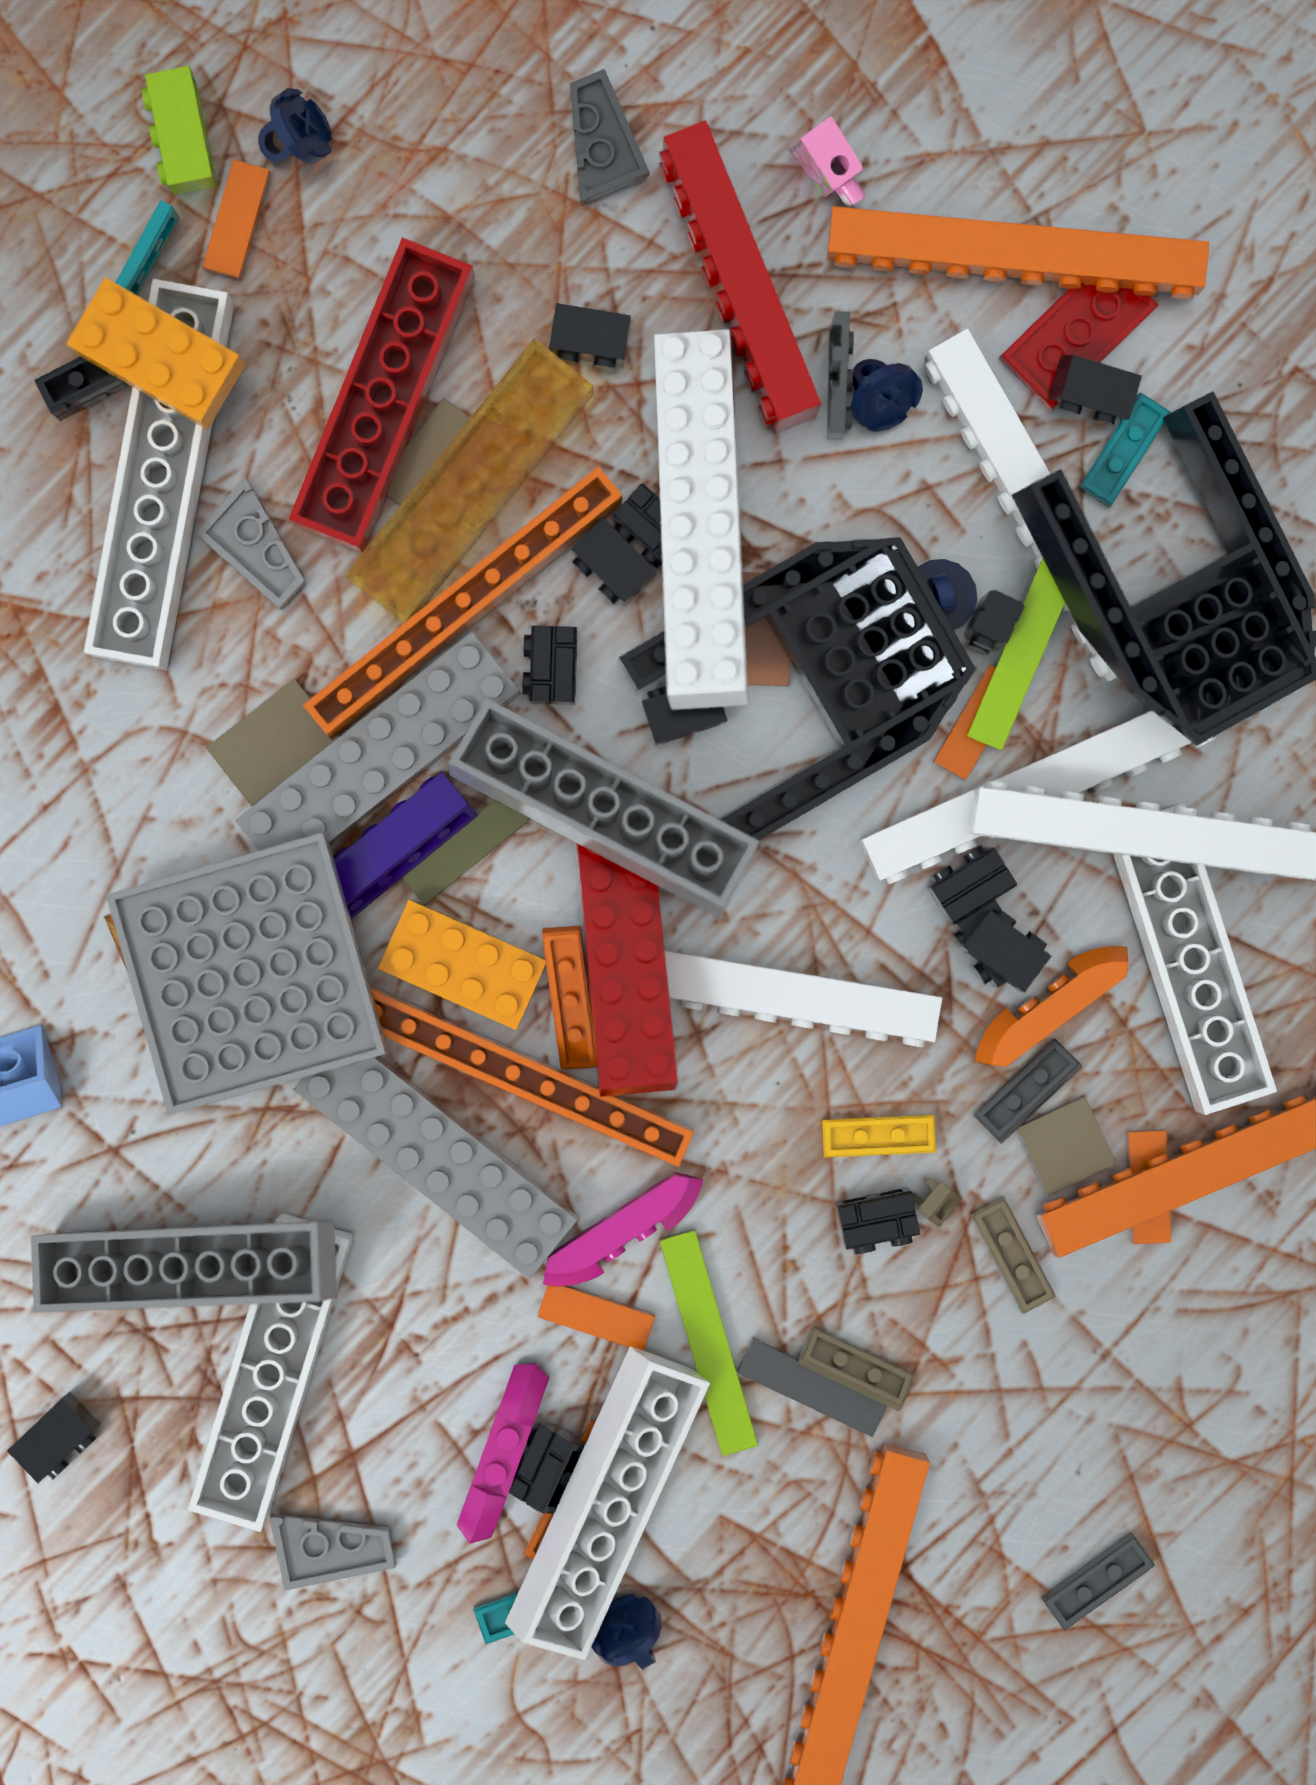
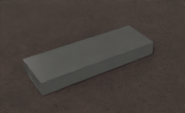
(1028, 1091)
(1098, 1581)

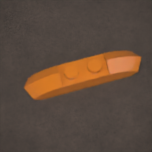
(1091, 977)

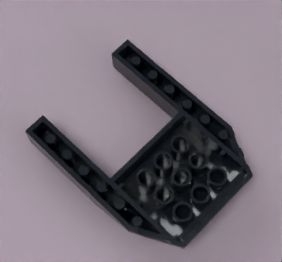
(1213, 639)
(867, 653)

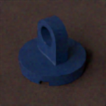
(299, 126)
(885, 394)
(952, 589)
(628, 1632)

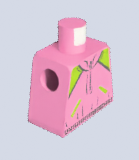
(825, 147)

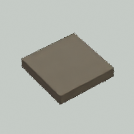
(1066, 1145)

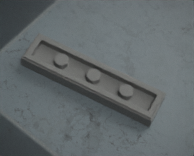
(783, 1374)

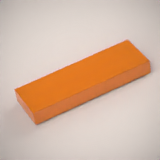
(236, 219)
(959, 751)
(1141, 1147)
(596, 1316)

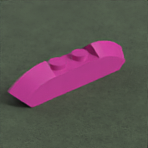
(663, 1203)
(502, 1452)

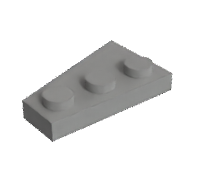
(251, 544)
(328, 1550)

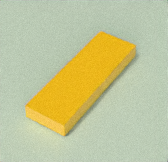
(878, 1135)

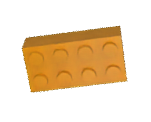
(156, 353)
(463, 964)

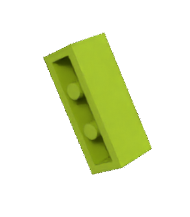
(179, 131)

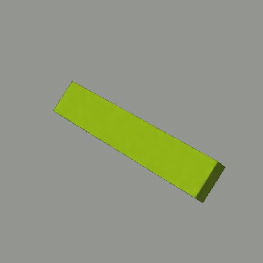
(1018, 661)
(708, 1342)

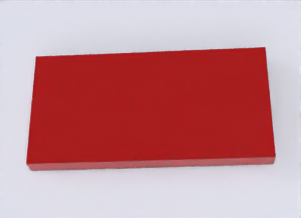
(1077, 324)

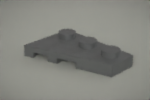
(603, 139)
(839, 376)

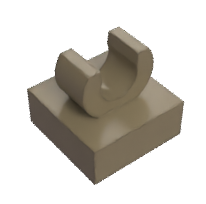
(938, 1203)

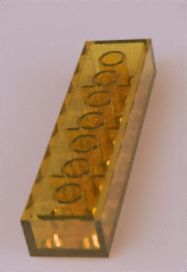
(470, 482)

